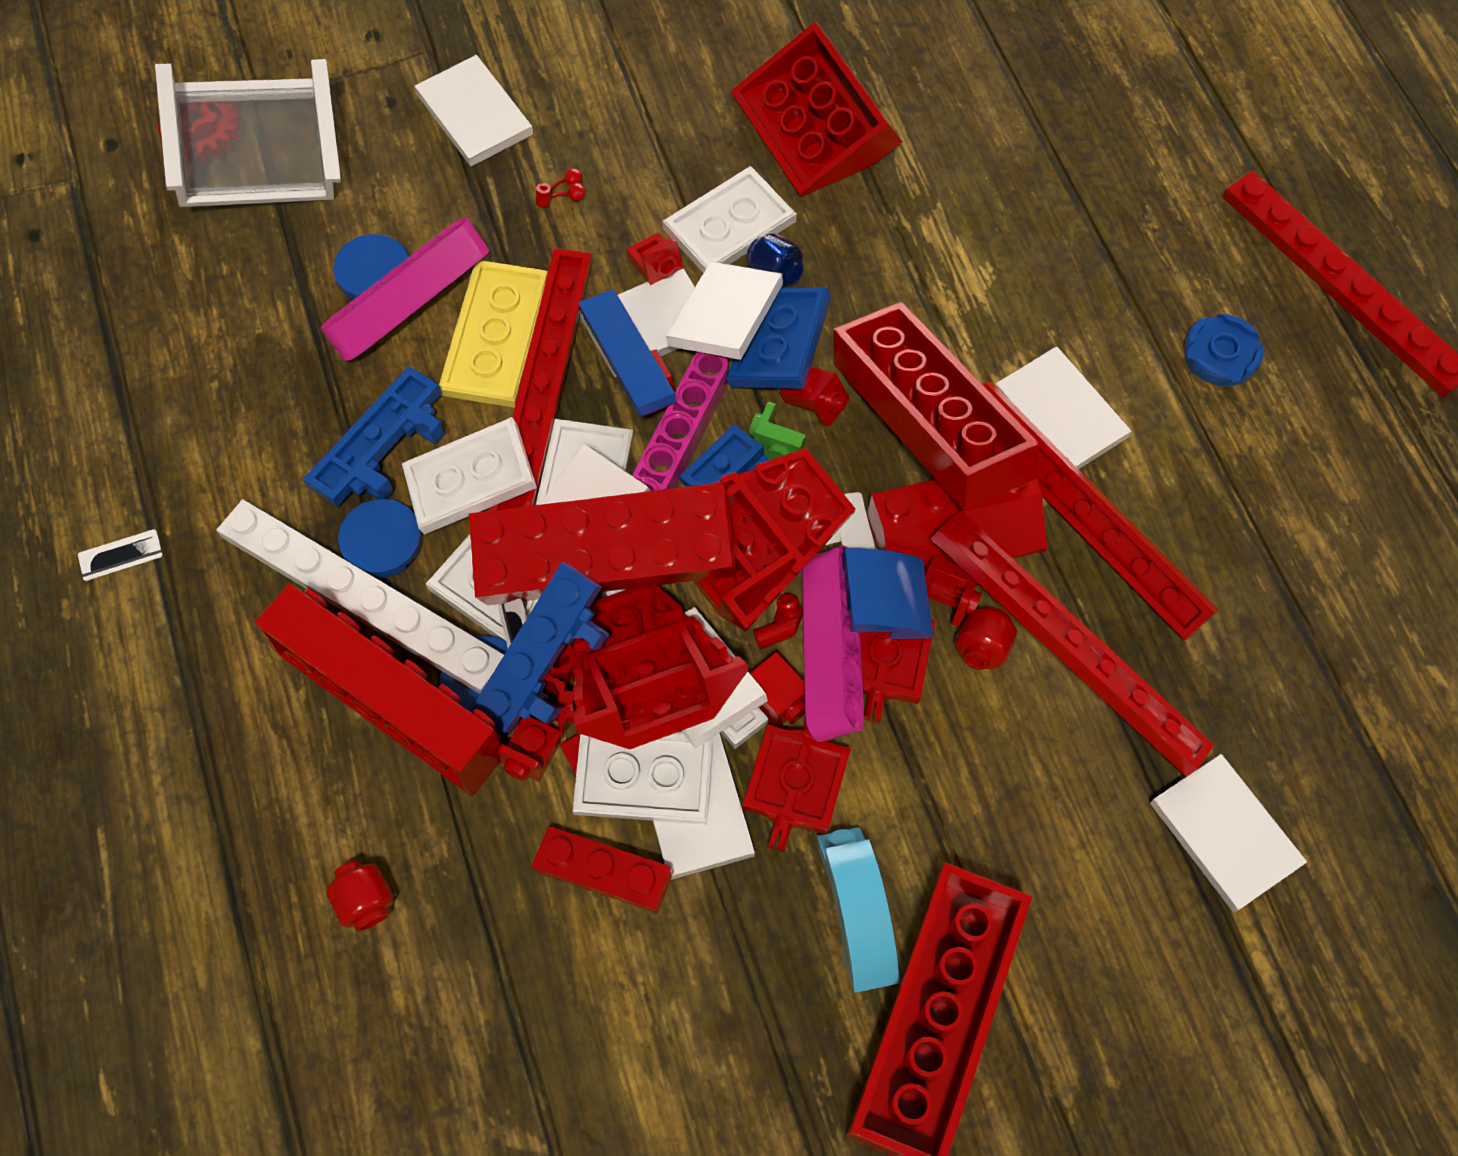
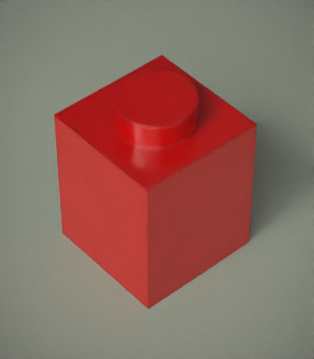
(783, 690)

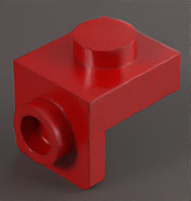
(655, 257)
(821, 393)
(952, 587)

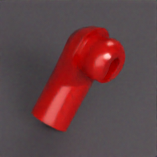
(784, 624)

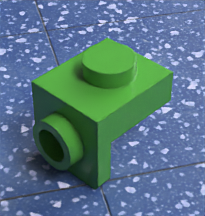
(775, 438)

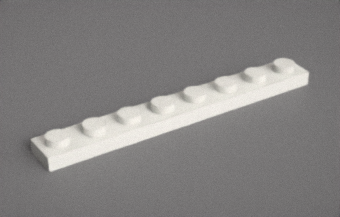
(361, 596)

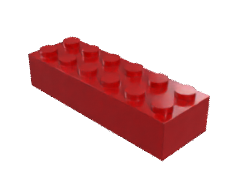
(935, 405)
(610, 539)
(381, 688)
(940, 1016)

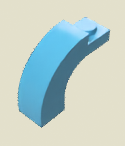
(861, 909)

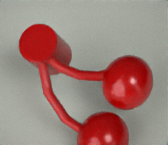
(575, 190)

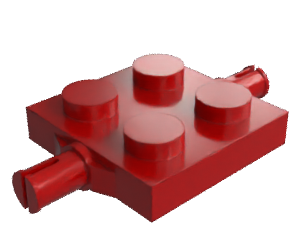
(892, 670)
(795, 782)

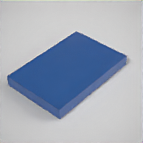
(784, 341)

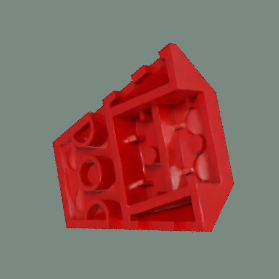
(778, 525)
(652, 671)

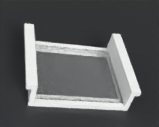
(248, 139)

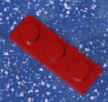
(603, 869)

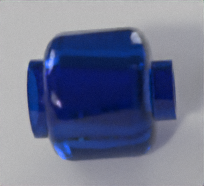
(776, 255)

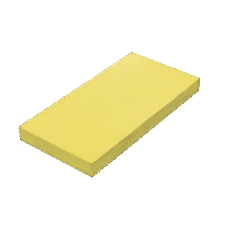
(493, 334)

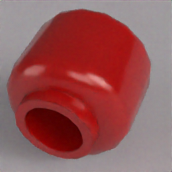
(987, 637)
(359, 895)

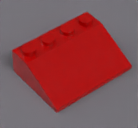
(815, 113)

